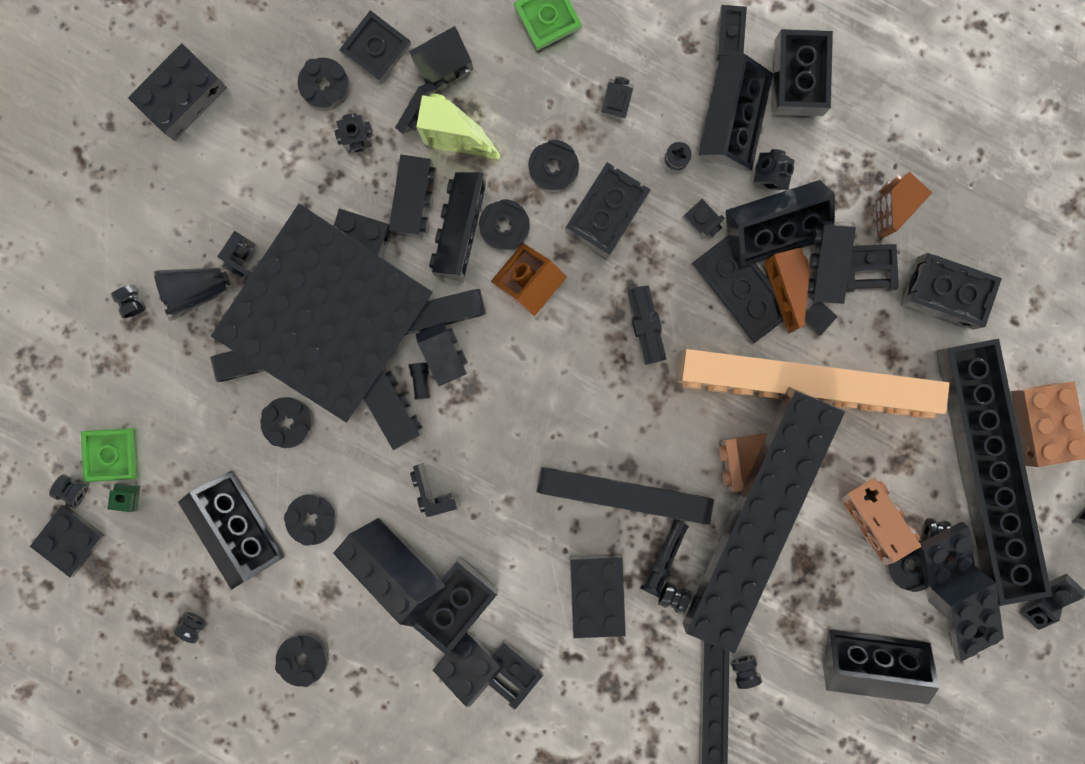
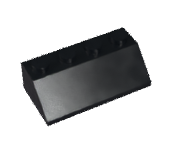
(736, 112)
(779, 222)
(459, 225)
(230, 529)
(390, 571)
(880, 667)

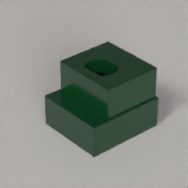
(131, 495)

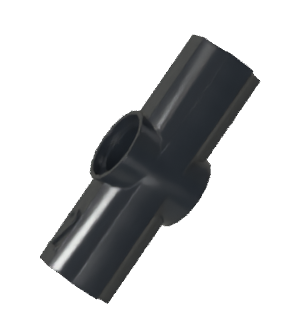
(646, 324)

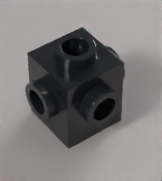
(359, 139)
(774, 170)

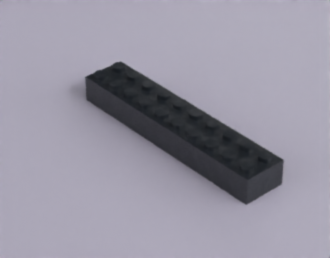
(994, 471)
(762, 519)

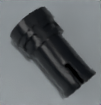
(419, 374)

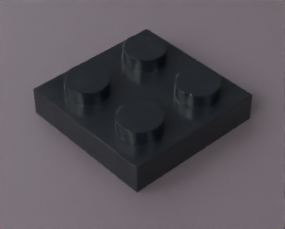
(375, 46)
(67, 541)
(467, 669)

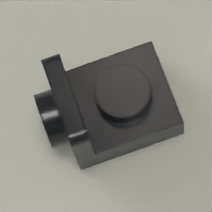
(618, 97)
(704, 219)

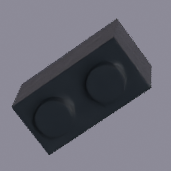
(441, 354)

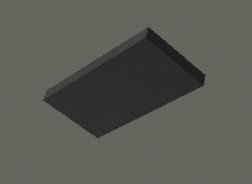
(741, 291)

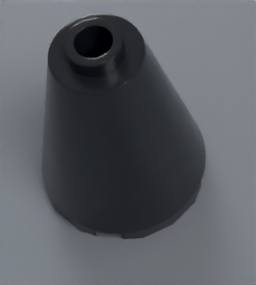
(189, 288)

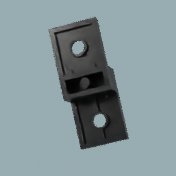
(961, 591)

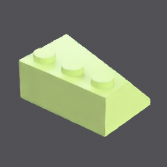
(450, 129)

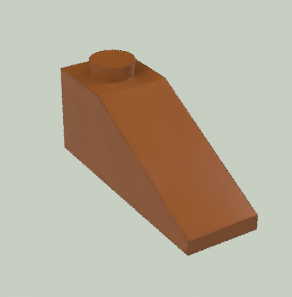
(790, 282)

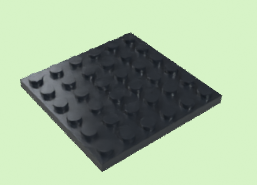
(321, 313)

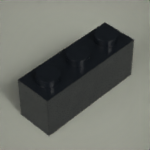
(412, 196)
(831, 261)
(392, 410)

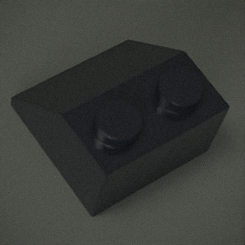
(442, 59)

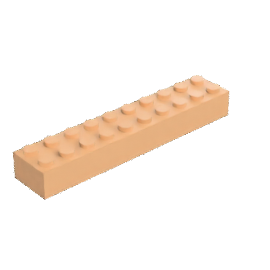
(843, 386)

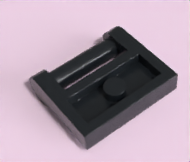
(872, 259)
(517, 671)

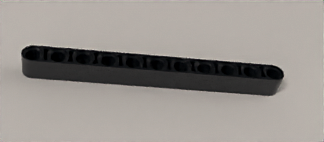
(447, 309)

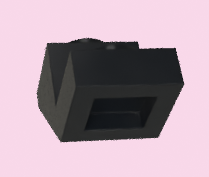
(1048, 610)

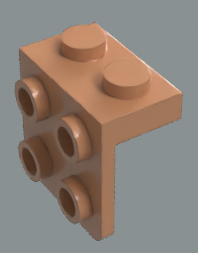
(738, 458)

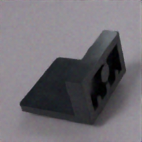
(236, 252)
(426, 503)

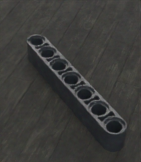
(625, 495)

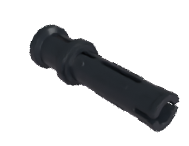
(660, 569)

